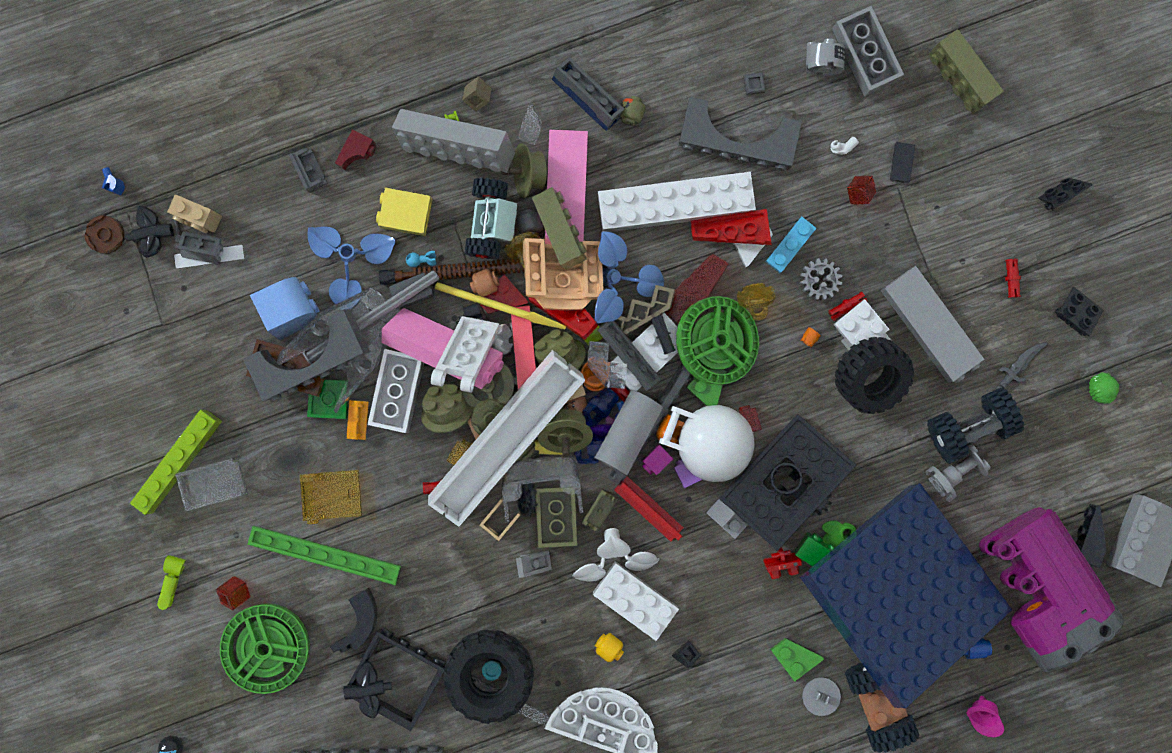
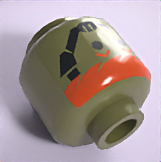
(633, 110)

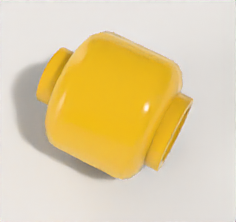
(609, 647)

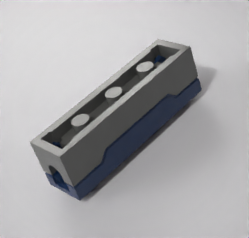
(587, 94)

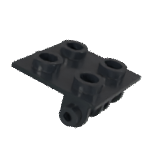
(1063, 192)
(1080, 312)

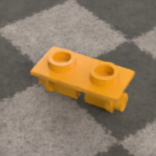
(357, 420)

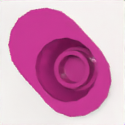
(985, 718)

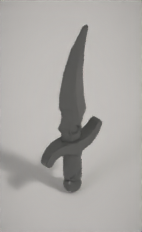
(1021, 364)

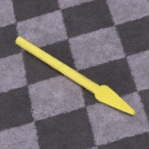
(531, 316)

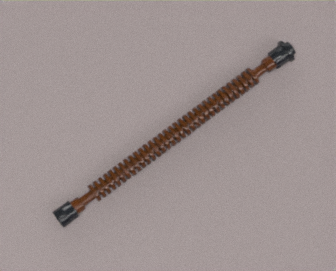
(391, 276)

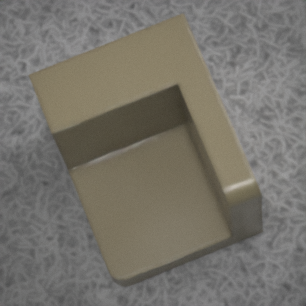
(477, 94)

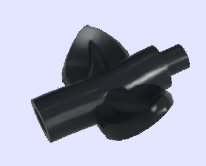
(149, 232)
(367, 690)

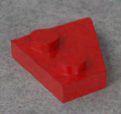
(506, 294)

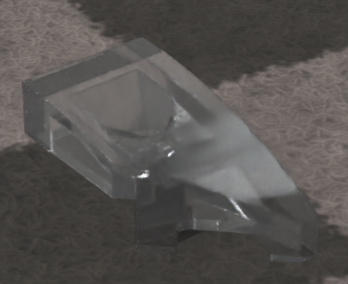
(530, 127)

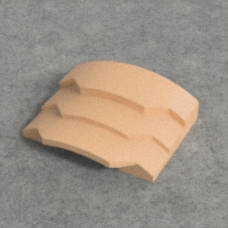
(554, 285)

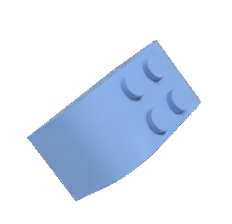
(285, 307)

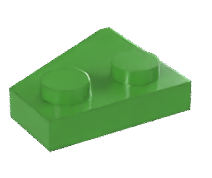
(705, 392)
(795, 658)

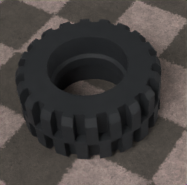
(887, 388)

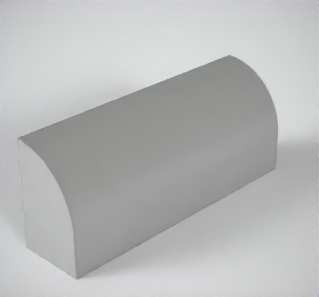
(629, 432)

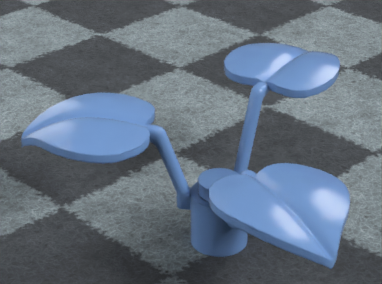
(326, 240)
(610, 251)

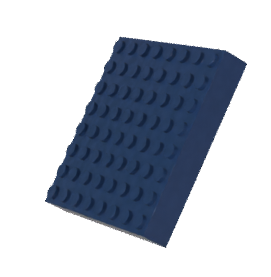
(906, 595)

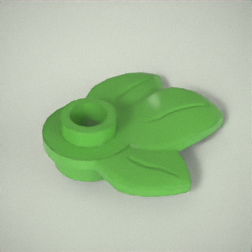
(834, 532)

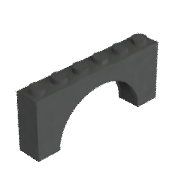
(701, 135)
(343, 346)

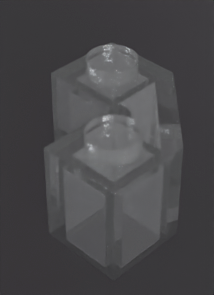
(609, 373)

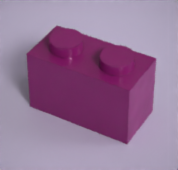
(656, 460)

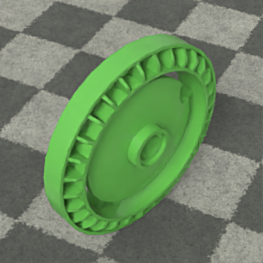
(702, 341)
(249, 649)

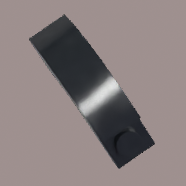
(366, 613)

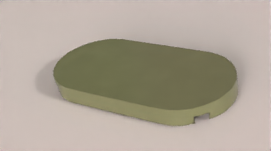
(485, 412)

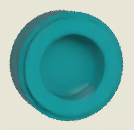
(491, 670)

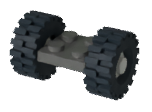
(999, 417)

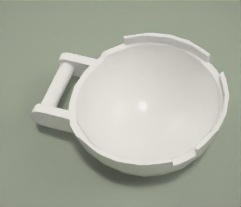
(713, 442)

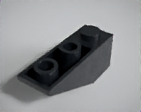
(1091, 536)

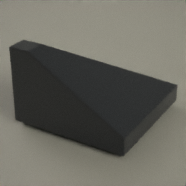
(686, 654)

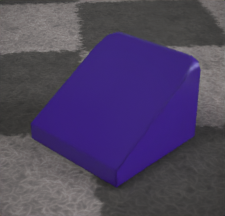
(601, 429)

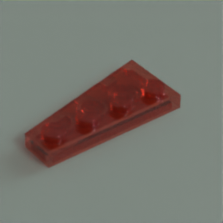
(697, 286)

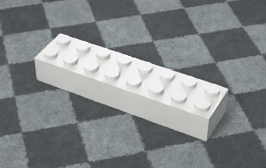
(675, 201)

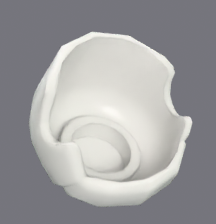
(501, 340)

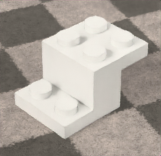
(861, 324)

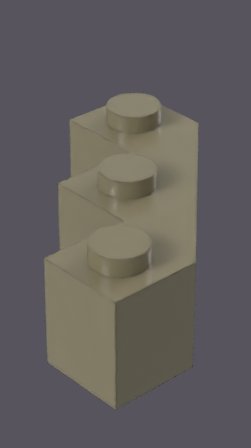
(643, 312)

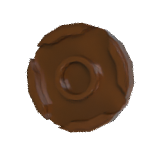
(104, 234)

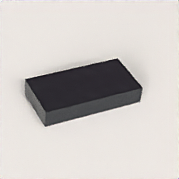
(902, 162)

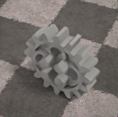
(819, 268)

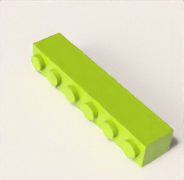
(175, 461)

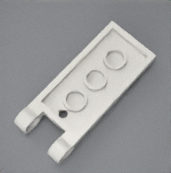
(466, 352)

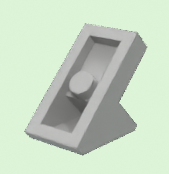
(726, 518)
(533, 563)

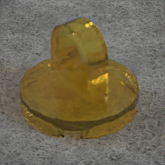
(515, 249)
(755, 297)

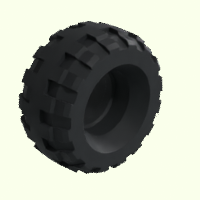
(483, 705)

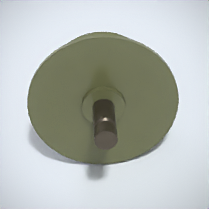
(528, 170)

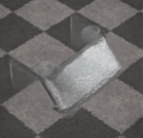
(537, 471)

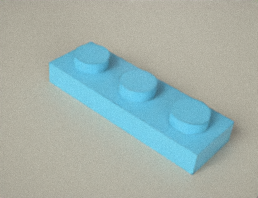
(790, 244)

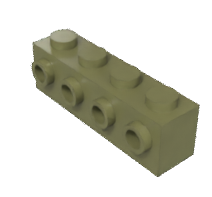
(559, 228)

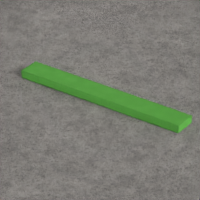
(324, 555)

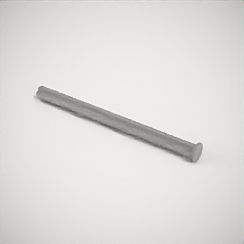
(380, 311)

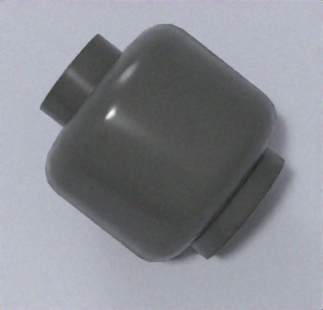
(529, 222)

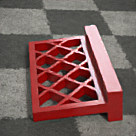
(649, 509)

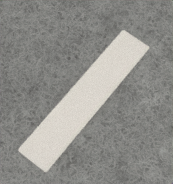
(228, 254)

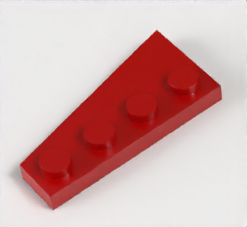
(734, 228)
(576, 320)

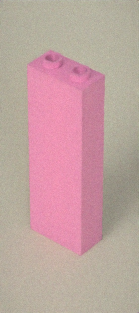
(568, 173)
(427, 341)

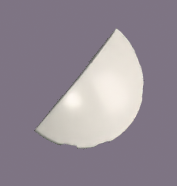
(605, 721)

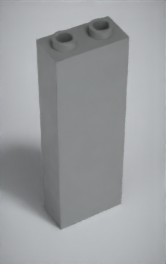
(932, 325)

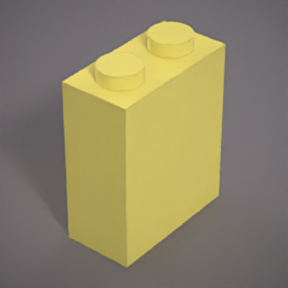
(404, 211)

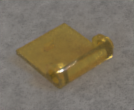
(327, 495)

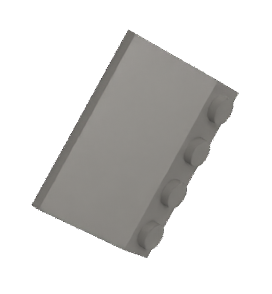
(1144, 541)

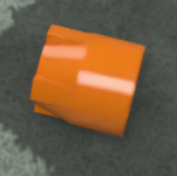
(810, 337)

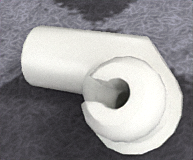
(844, 148)

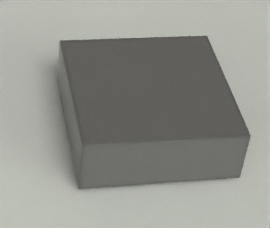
(754, 83)

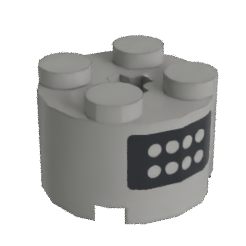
(825, 57)

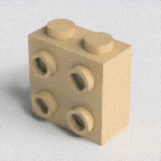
(194, 215)

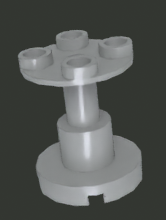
(952, 476)

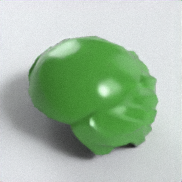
(1103, 388)

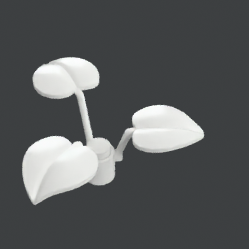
(614, 548)

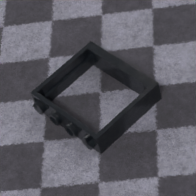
(386, 709)

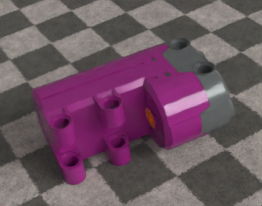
(1069, 605)

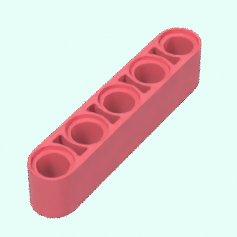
(523, 347)

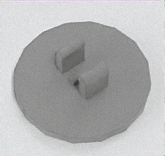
(821, 696)

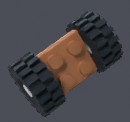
(888, 726)

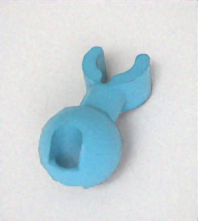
(414, 259)

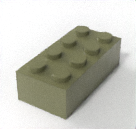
(965, 72)

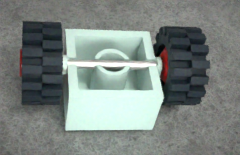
(492, 219)

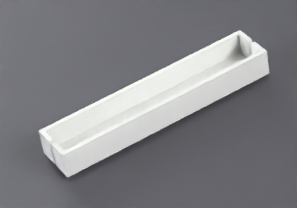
(506, 438)

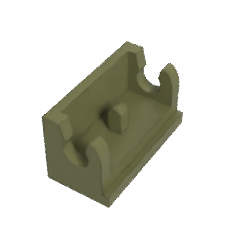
(599, 510)

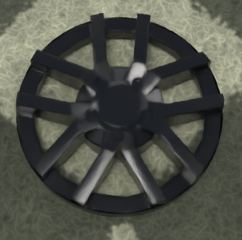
(527, 500)

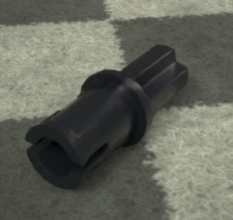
(663, 334)

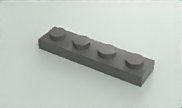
(629, 354)

